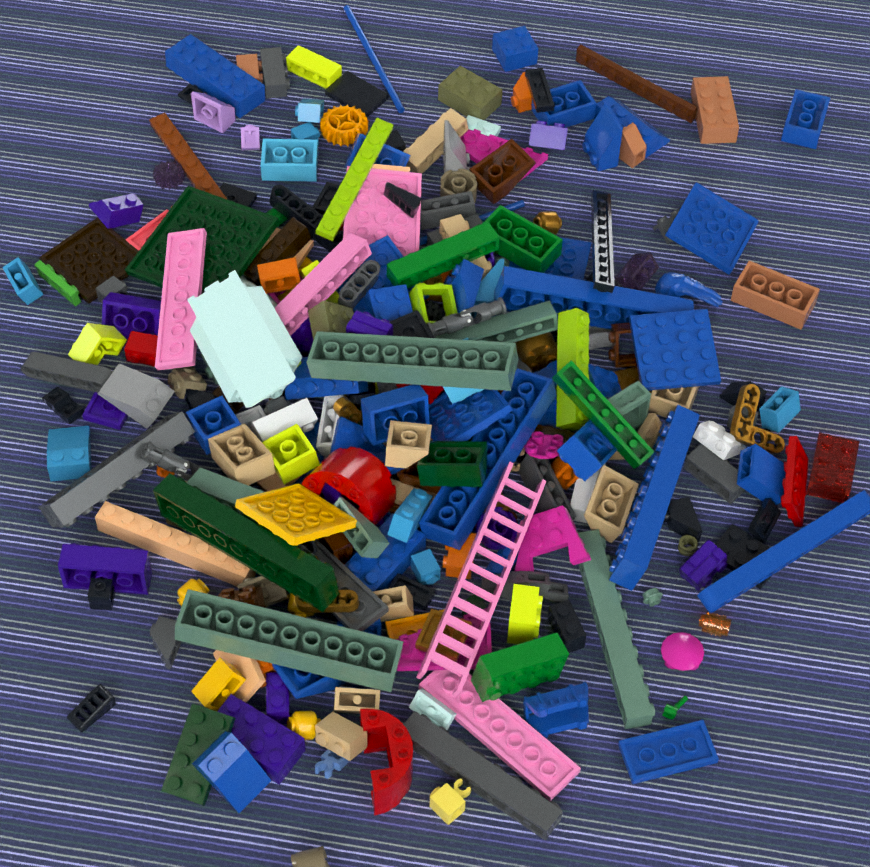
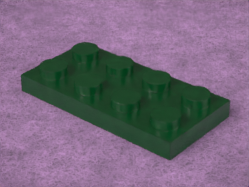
(199, 732)

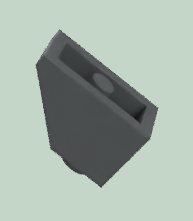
(164, 640)

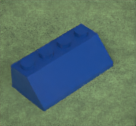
(652, 137)
(309, 387)

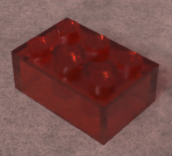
(832, 467)

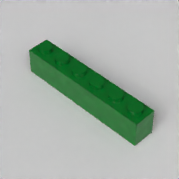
(443, 255)
(602, 414)

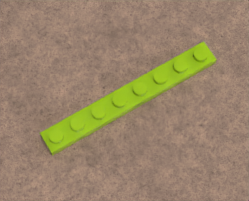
(354, 179)

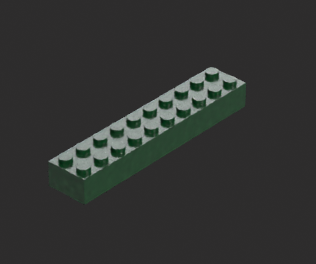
(247, 542)

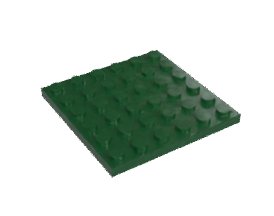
(232, 237)

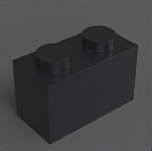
(567, 625)

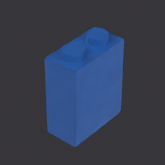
(761, 474)

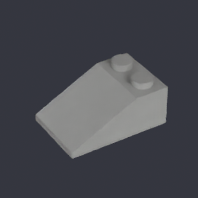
(454, 150)
(136, 394)

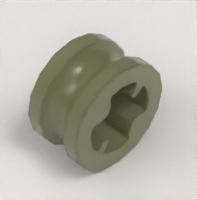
(690, 550)

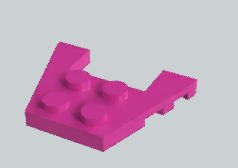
(548, 533)

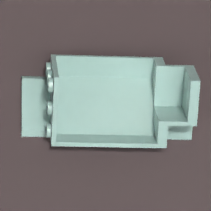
(243, 341)

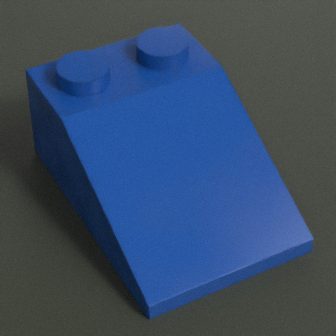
(604, 139)
(387, 156)
(465, 284)
(587, 451)
(304, 683)
(232, 771)

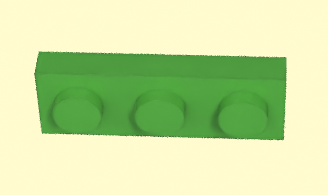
(58, 282)

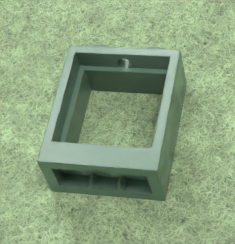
(632, 404)

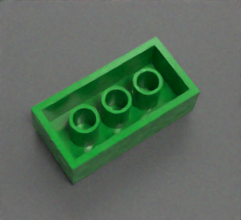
(524, 241)
(519, 667)

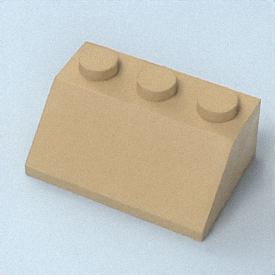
(610, 503)

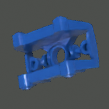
(558, 709)

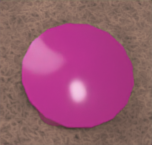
(543, 445)
(682, 651)

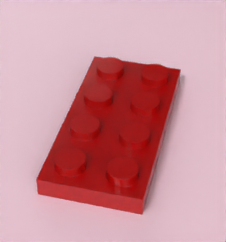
(795, 481)

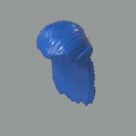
(678, 285)

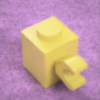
(449, 802)

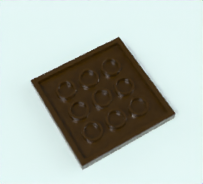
(91, 258)

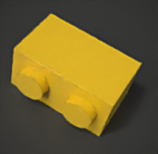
(218, 684)

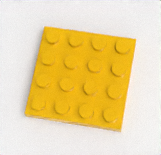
(295, 514)

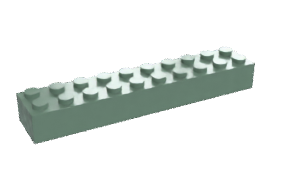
(413, 360)
(288, 640)

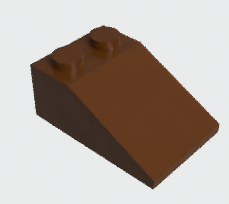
(501, 170)

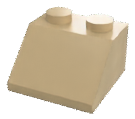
(407, 443)

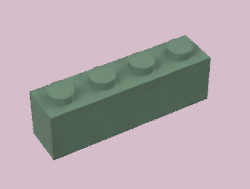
(222, 488)

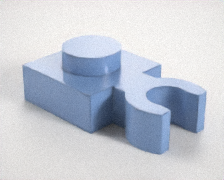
(329, 762)

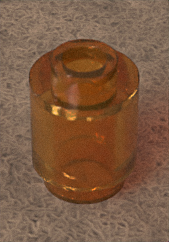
(715, 624)

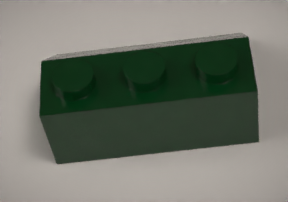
(454, 464)

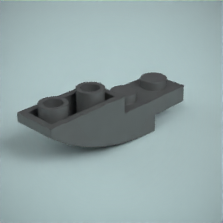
(549, 590)

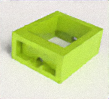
(420, 289)

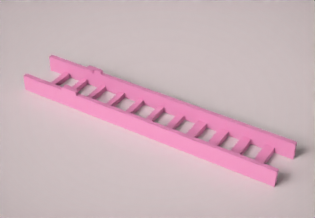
(455, 601)

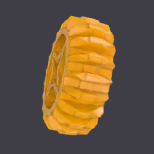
(343, 124)

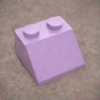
(212, 111)

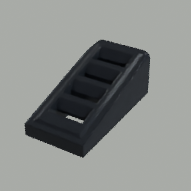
(403, 199)
(86, 703)

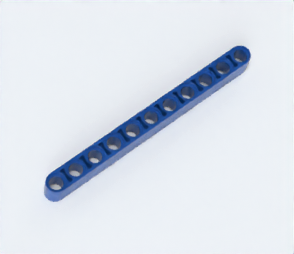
(785, 552)

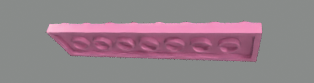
(181, 281)
(505, 734)

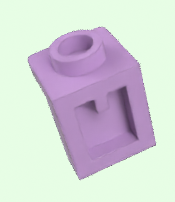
(250, 138)

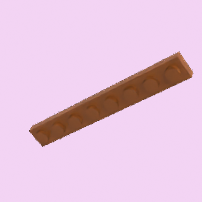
(184, 155)

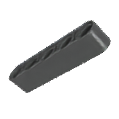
(65, 371)

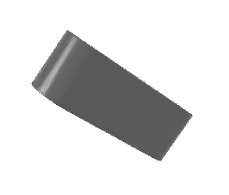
(362, 278)

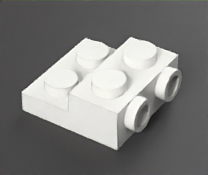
(718, 440)

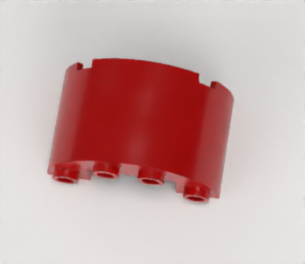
(357, 477)
(388, 735)

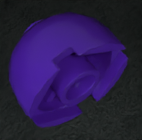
(498, 528)

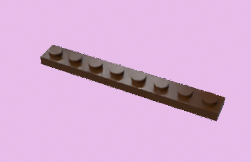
(636, 84)

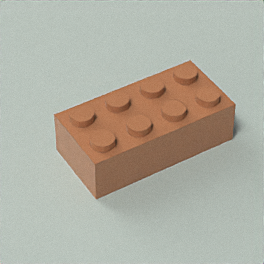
(715, 110)
(775, 294)

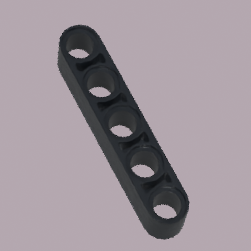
(301, 213)

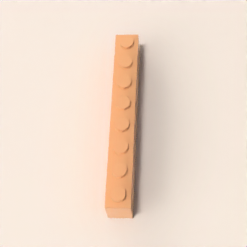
(170, 543)

